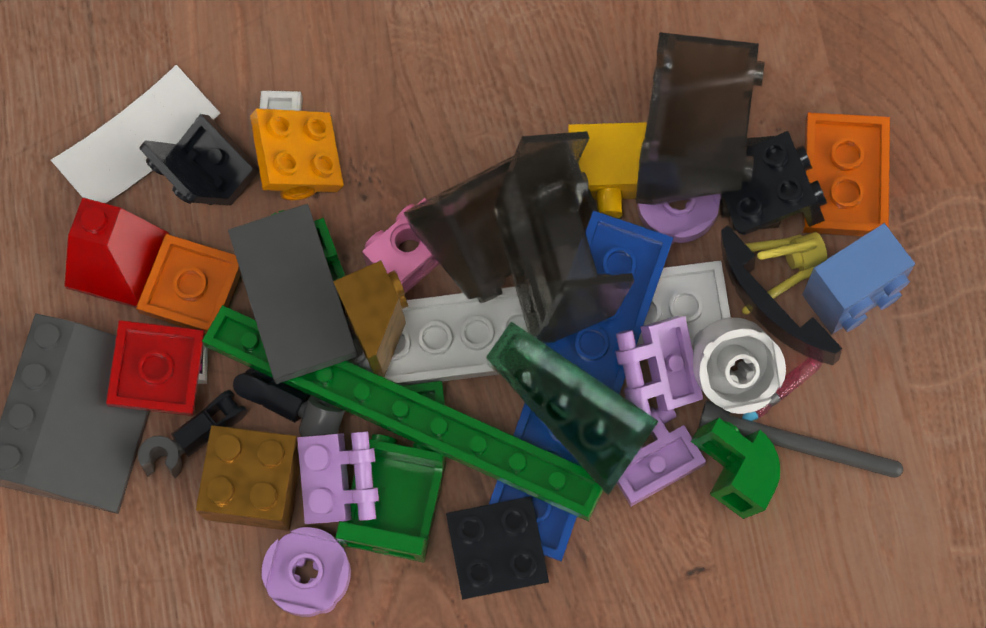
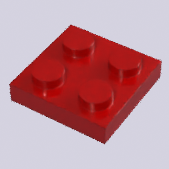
(155, 368)

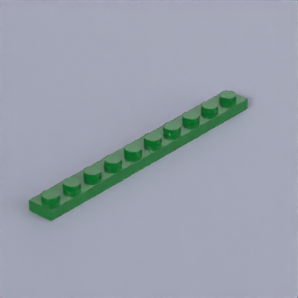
(421, 421)

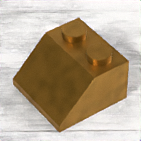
(374, 309)

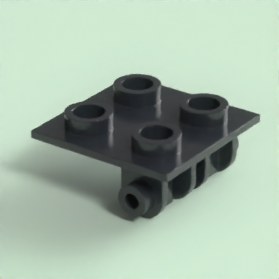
(497, 548)

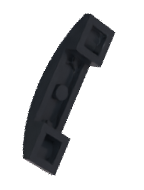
(808, 339)

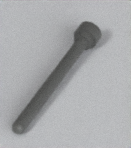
(806, 444)

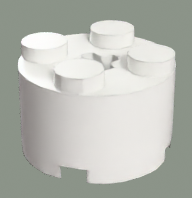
(757, 375)

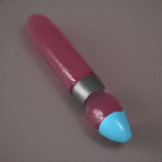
(791, 382)

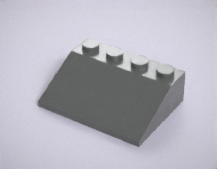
(56, 420)

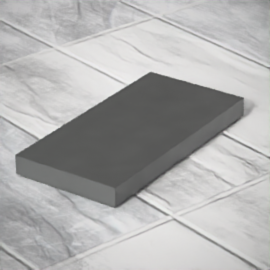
(292, 294)

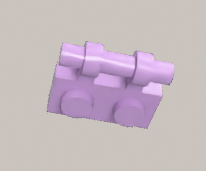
(670, 365)
(660, 462)
(325, 477)

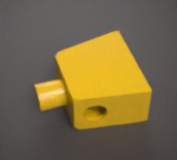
(611, 162)

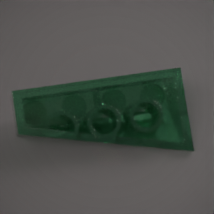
(579, 410)

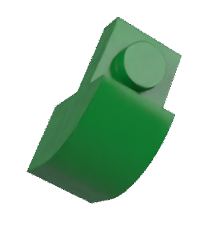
(749, 465)

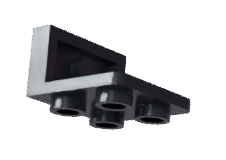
(203, 164)
(776, 187)

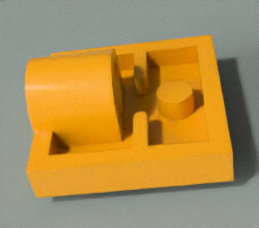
(296, 152)

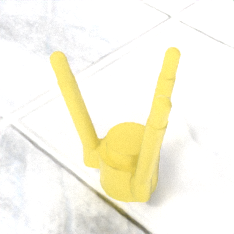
(800, 252)

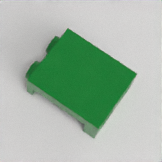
(408, 498)

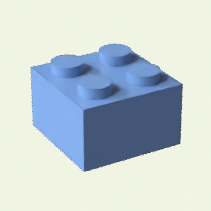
(858, 280)

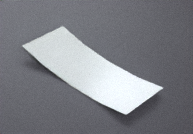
(111, 156)

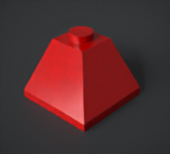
(110, 252)

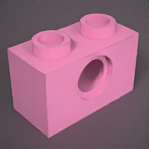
(409, 266)

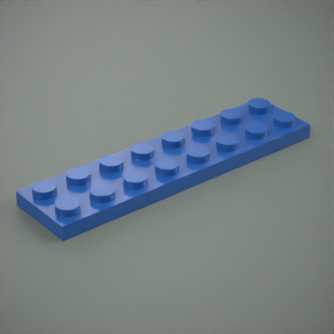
(616, 250)

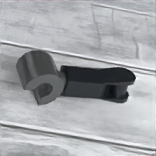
(291, 403)
(189, 436)

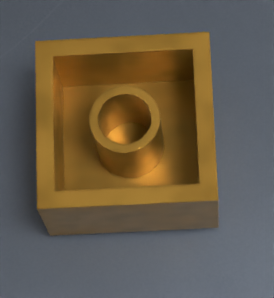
(249, 478)

